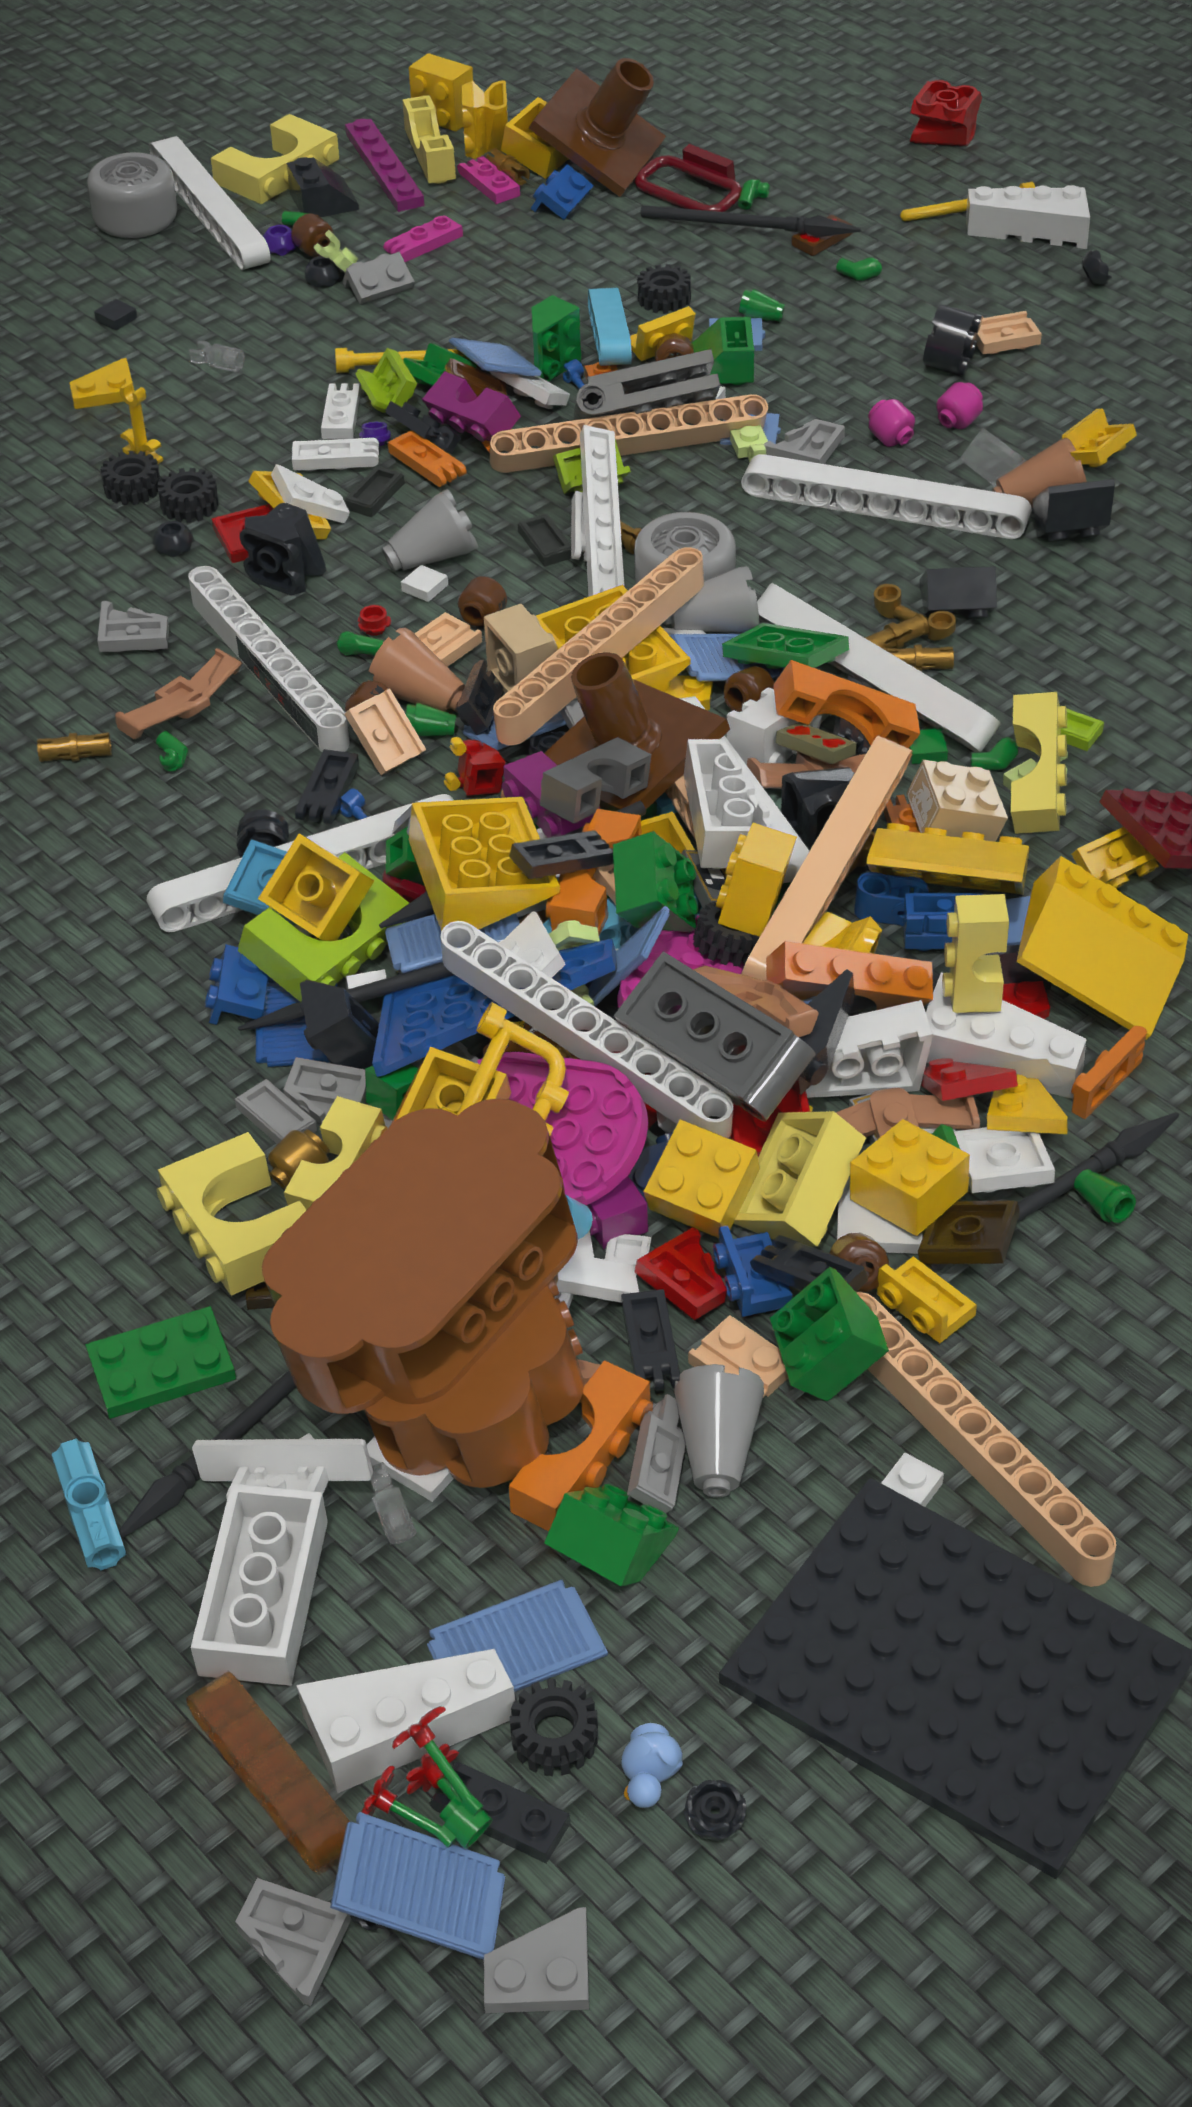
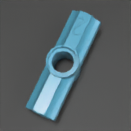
(88, 1504)

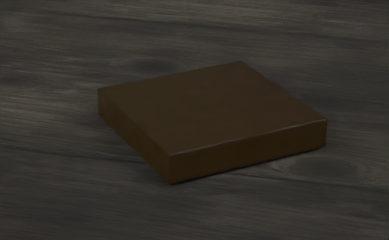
(970, 1233)

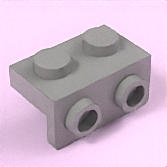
(378, 277)

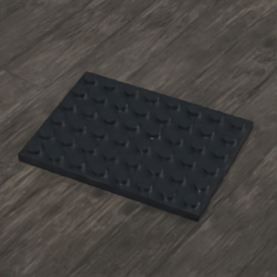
(961, 1674)

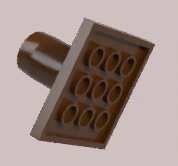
(601, 124)
(637, 714)

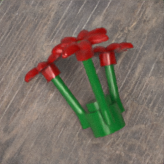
(463, 1816)

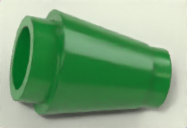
(758, 305)
(430, 721)
(1106, 1196)

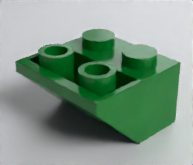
(555, 335)
(731, 348)
(653, 876)
(827, 1336)
(610, 1533)

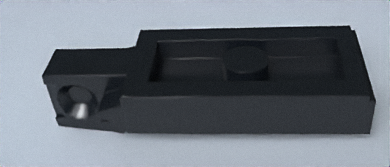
(426, 427)

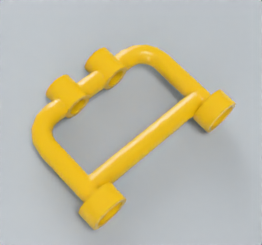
(501, 1031)

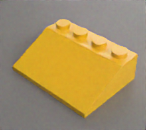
(651, 661)
(466, 859)
(950, 860)
(1101, 945)

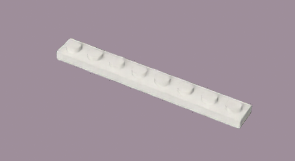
(601, 510)

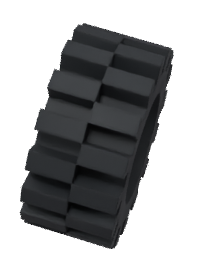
(664, 288)
(130, 477)
(188, 495)
(721, 940)
(554, 1751)

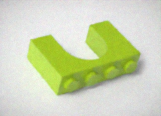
(294, 957)

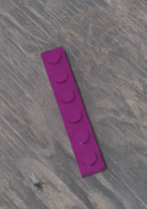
(384, 165)

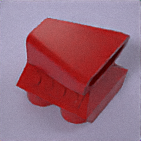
(945, 114)

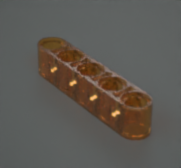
(270, 1770)

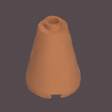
(1048, 468)
(416, 673)

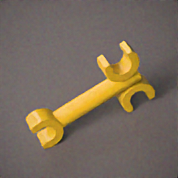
(137, 435)

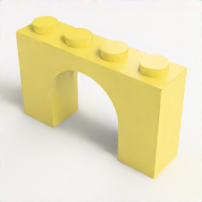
(268, 177)
(204, 1185)

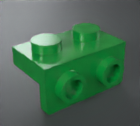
(433, 365)

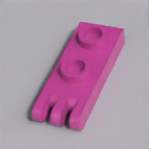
(489, 180)
(424, 238)

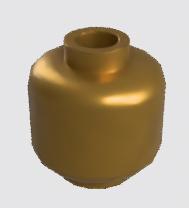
(291, 1150)

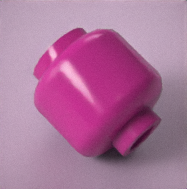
(959, 405)
(891, 422)

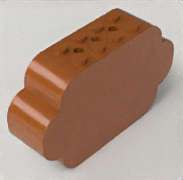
(419, 1256)
(497, 1410)

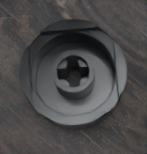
(952, 339)

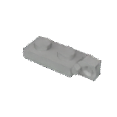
(658, 1457)

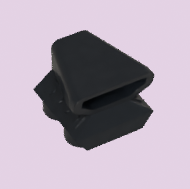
(281, 549)
(811, 798)

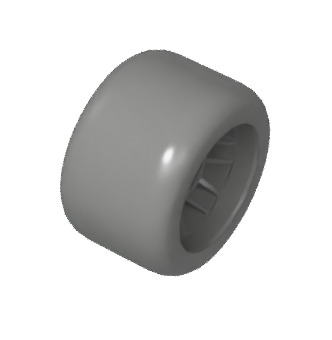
(132, 195)
(682, 530)

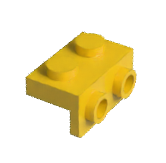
(649, 333)
(1098, 440)
(1115, 858)
(924, 1299)

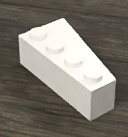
(1029, 214)
(755, 728)
(719, 800)
(1003, 1037)
(879, 1052)
(364, 1712)

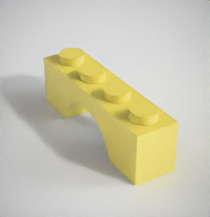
(432, 150)
(1037, 796)

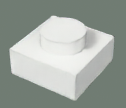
(914, 1479)

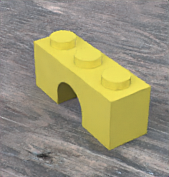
(976, 928)
(347, 1133)

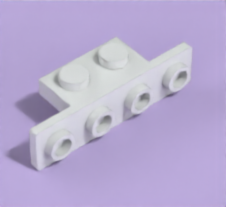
(283, 1462)

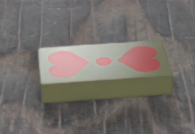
(815, 743)

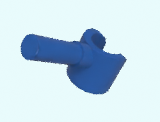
(574, 373)
(352, 804)

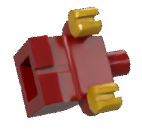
(478, 768)

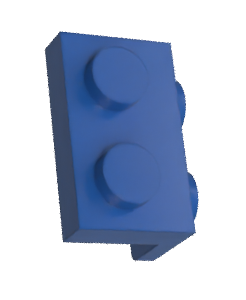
(562, 192)
(237, 988)
(750, 1289)

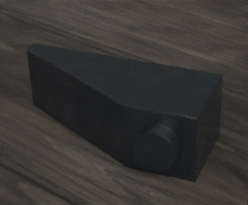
(833, 1009)

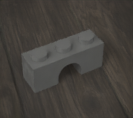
(576, 785)

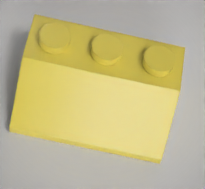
(800, 1176)

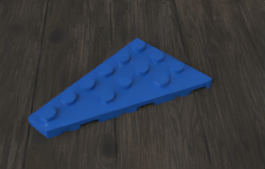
(450, 1008)

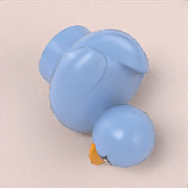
(647, 1761)

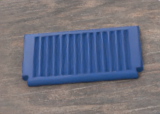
(283, 1042)

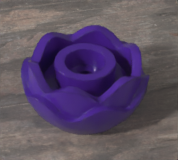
(279, 239)

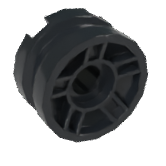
(263, 827)

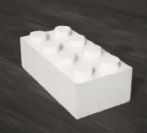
(260, 1584)

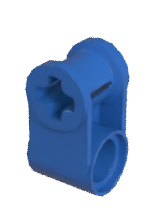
(884, 896)

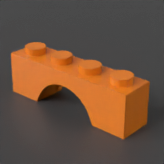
(807, 692)
(579, 892)
(884, 979)
(613, 1408)

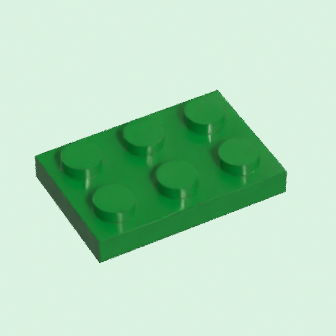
(779, 644)
(160, 1362)

